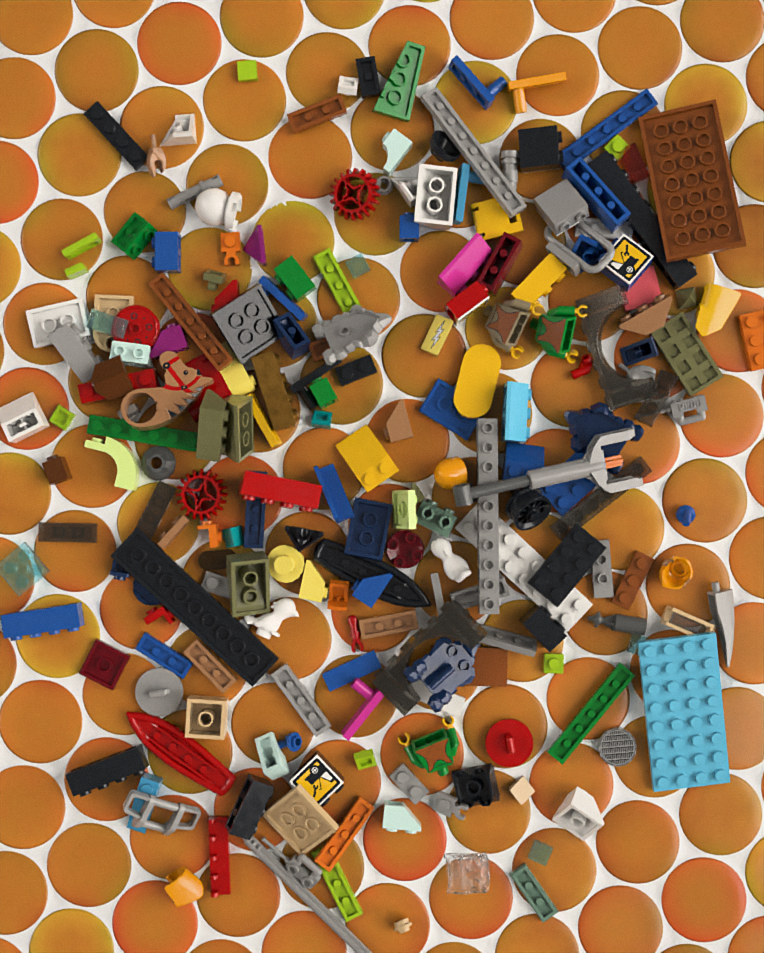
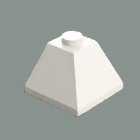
(579, 814)

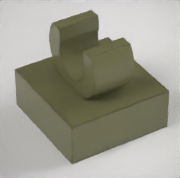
(214, 278)

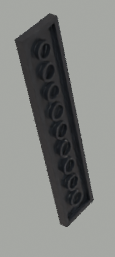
(194, 606)

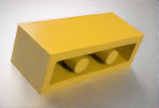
(540, 280)

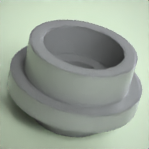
(384, 179)

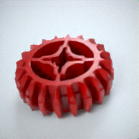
(345, 182)
(204, 486)

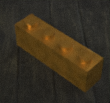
(273, 388)

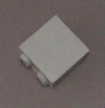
(561, 207)

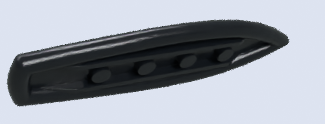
(400, 589)

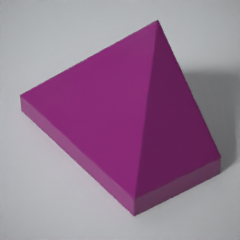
(256, 247)

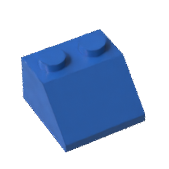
(520, 459)

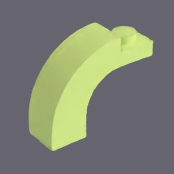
(126, 462)

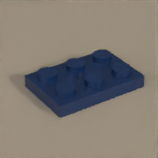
(368, 529)

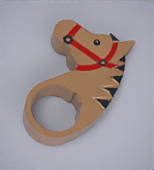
(180, 392)

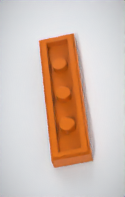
(345, 834)

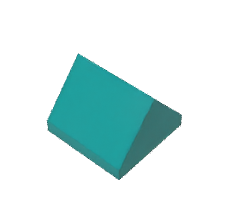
(321, 419)
(233, 536)

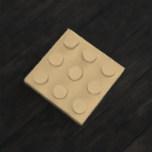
(300, 820)

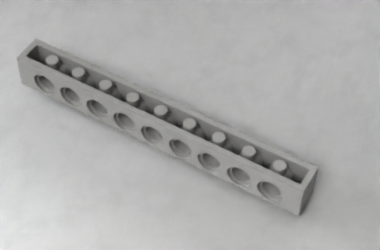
(487, 517)

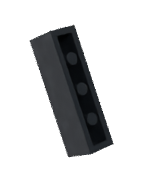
(106, 770)

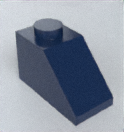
(291, 335)

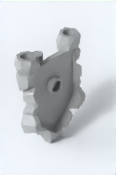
(350, 331)

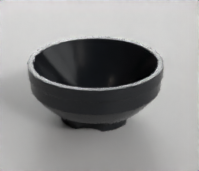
(443, 147)

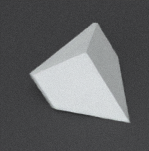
(181, 132)
(407, 188)

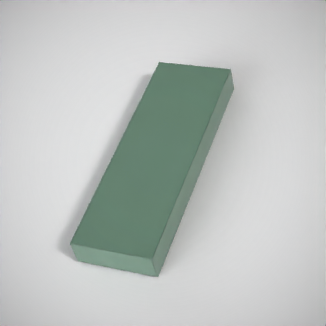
(533, 892)

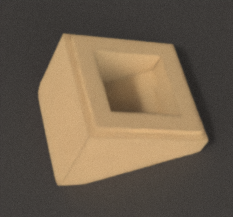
(521, 790)

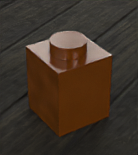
(56, 470)

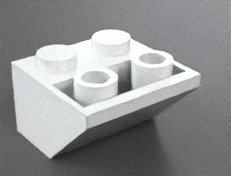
(22, 418)

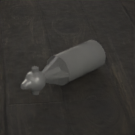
(621, 623)

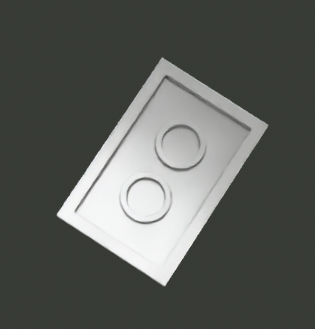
(49, 318)

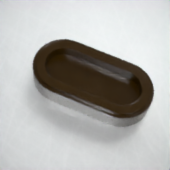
(214, 559)

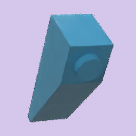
(150, 785)

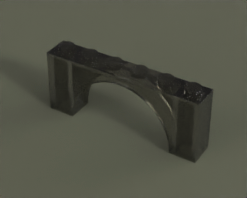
(618, 388)
(451, 623)

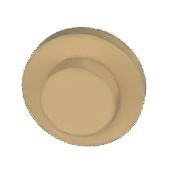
(402, 925)

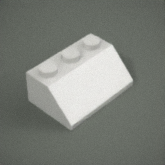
(435, 196)

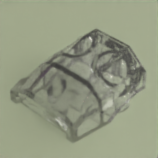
(467, 873)

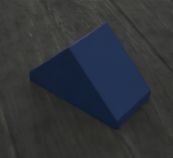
(639, 351)

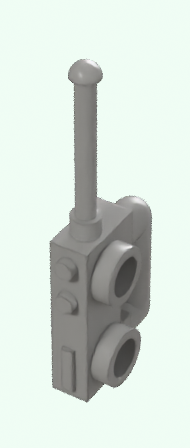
(683, 405)
(296, 868)

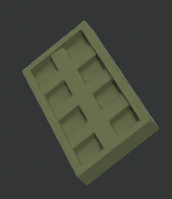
(686, 354)

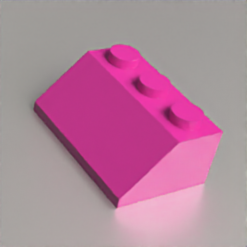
(465, 266)

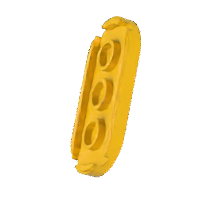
(477, 381)

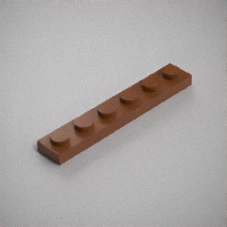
(191, 322)

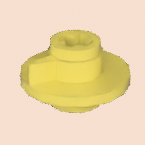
(286, 563)

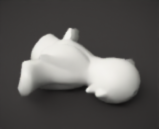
(454, 565)
(270, 622)

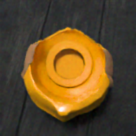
(675, 572)

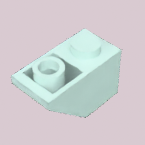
(399, 817)

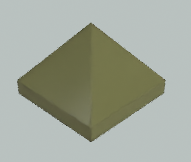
(686, 298)

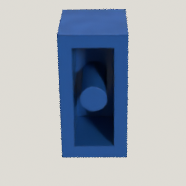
(167, 252)

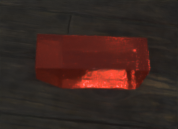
(634, 164)

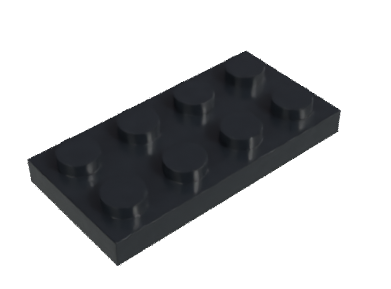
(566, 565)

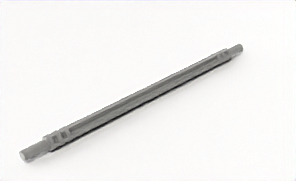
(296, 886)

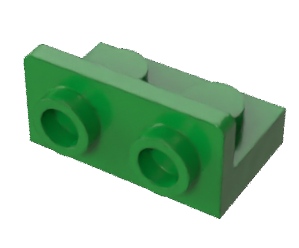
(134, 236)

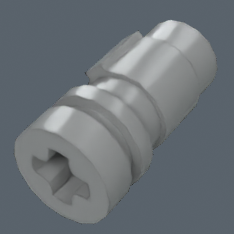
(509, 166)

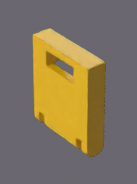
(493, 220)

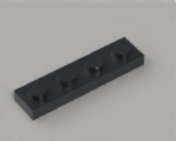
(116, 135)

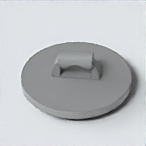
(159, 691)

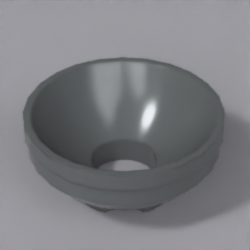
(168, 463)

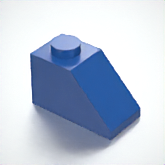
(370, 588)

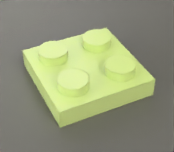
(404, 509)

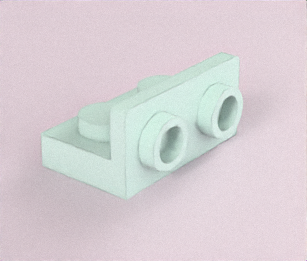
(132, 354)

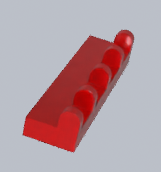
(219, 856)

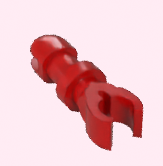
(353, 621)

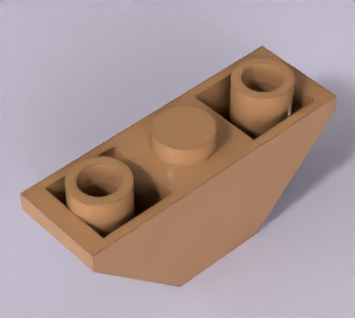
(647, 317)

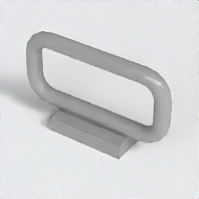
(573, 261)

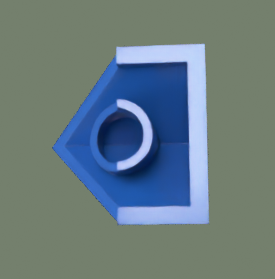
(587, 250)

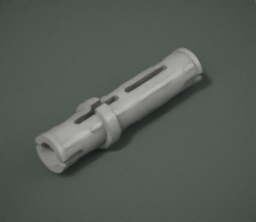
(192, 193)

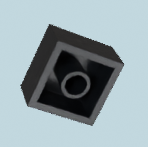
(545, 630)

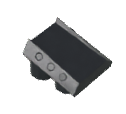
(476, 785)

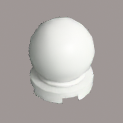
(218, 208)

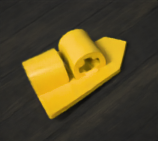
(714, 308)

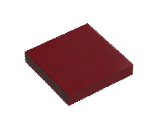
(104, 664)

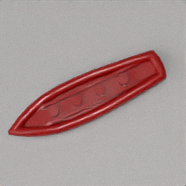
(181, 753)

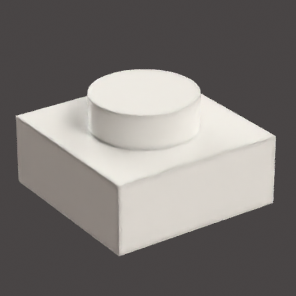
(347, 85)

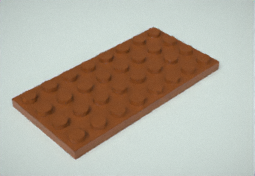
(691, 181)

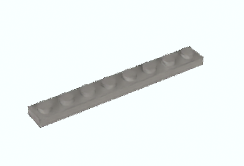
(473, 152)

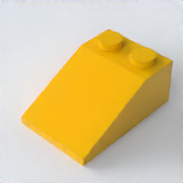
(367, 458)

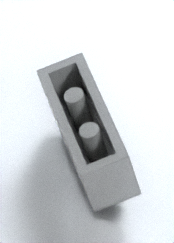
(75, 350)

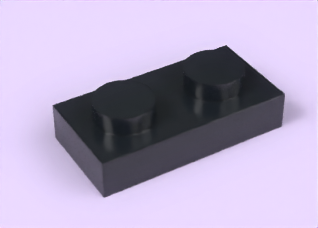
(368, 77)
(356, 370)

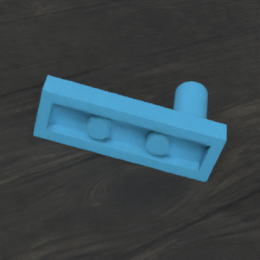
(463, 177)

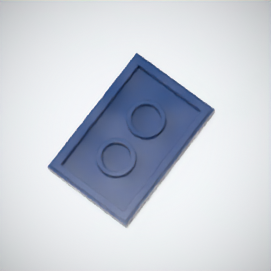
(441, 409)

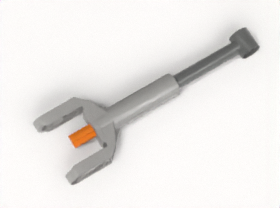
(591, 466)

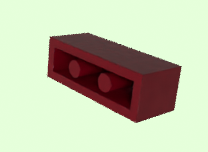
(500, 263)

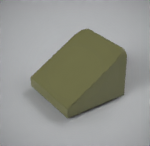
(420, 496)

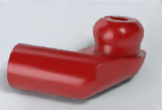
(584, 367)

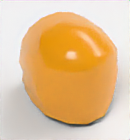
(450, 472)
(183, 887)

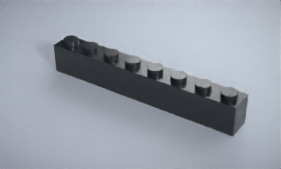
(642, 220)

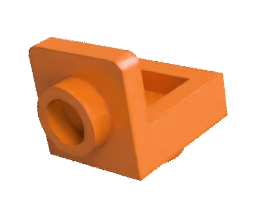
(215, 535)
(338, 595)

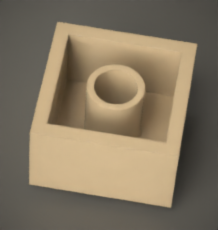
(206, 717)

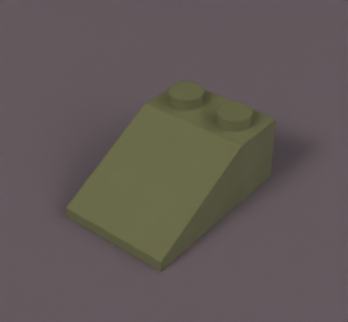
(248, 583)

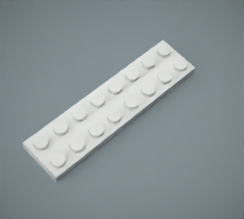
(519, 564)

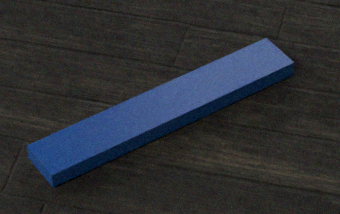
(609, 128)

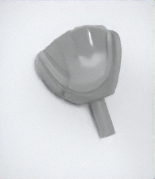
(639, 372)

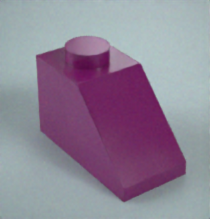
(170, 339)

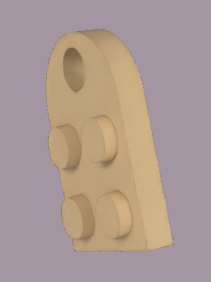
(111, 305)

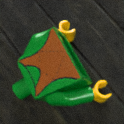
(556, 331)
(433, 750)

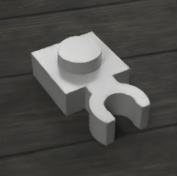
(447, 805)

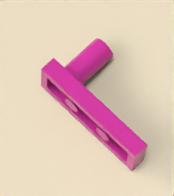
(372, 697)

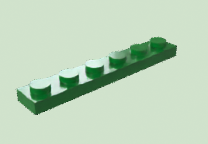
(162, 436)
(590, 713)

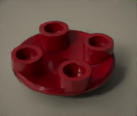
(404, 549)

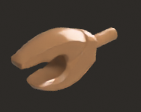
(154, 155)

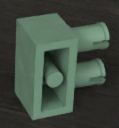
(435, 518)

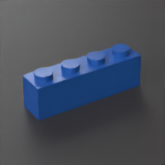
(596, 194)
(42, 620)

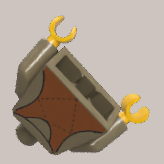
(507, 322)

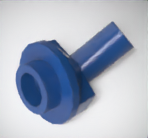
(685, 515)
(293, 741)

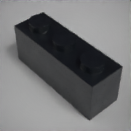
(249, 807)

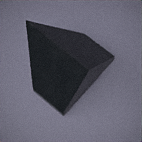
(302, 537)

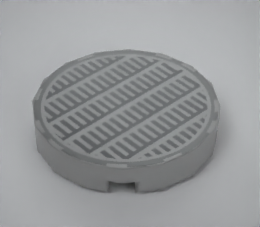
(617, 746)

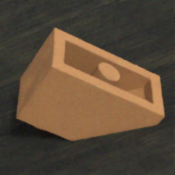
(398, 424)

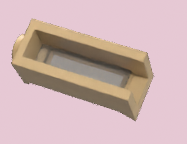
(684, 622)

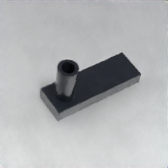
(301, 385)

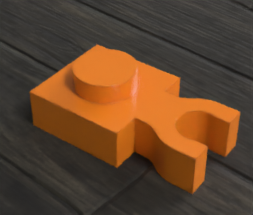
(230, 245)

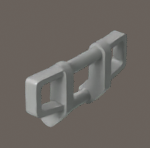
(170, 826)

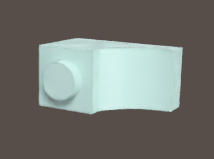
(396, 147)
(271, 757)

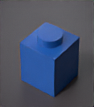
(408, 228)

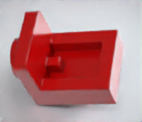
(154, 614)

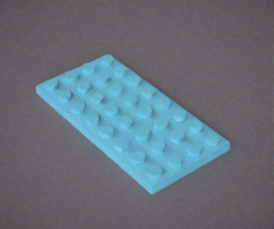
(684, 711)

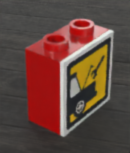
(467, 302)

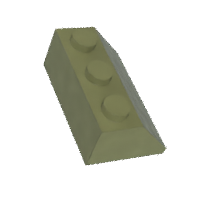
(212, 427)
(240, 427)

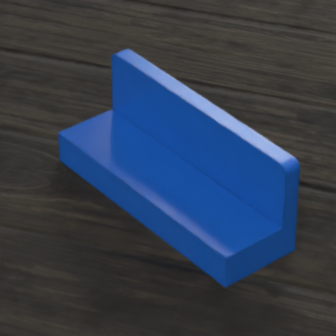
(334, 493)

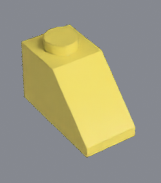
(312, 584)

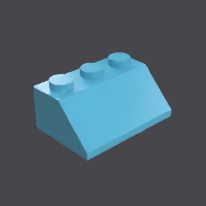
(515, 412)

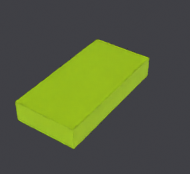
(81, 246)

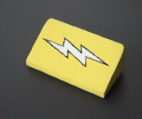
(437, 335)

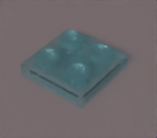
(22, 569)

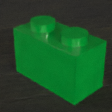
(294, 278)
(323, 392)

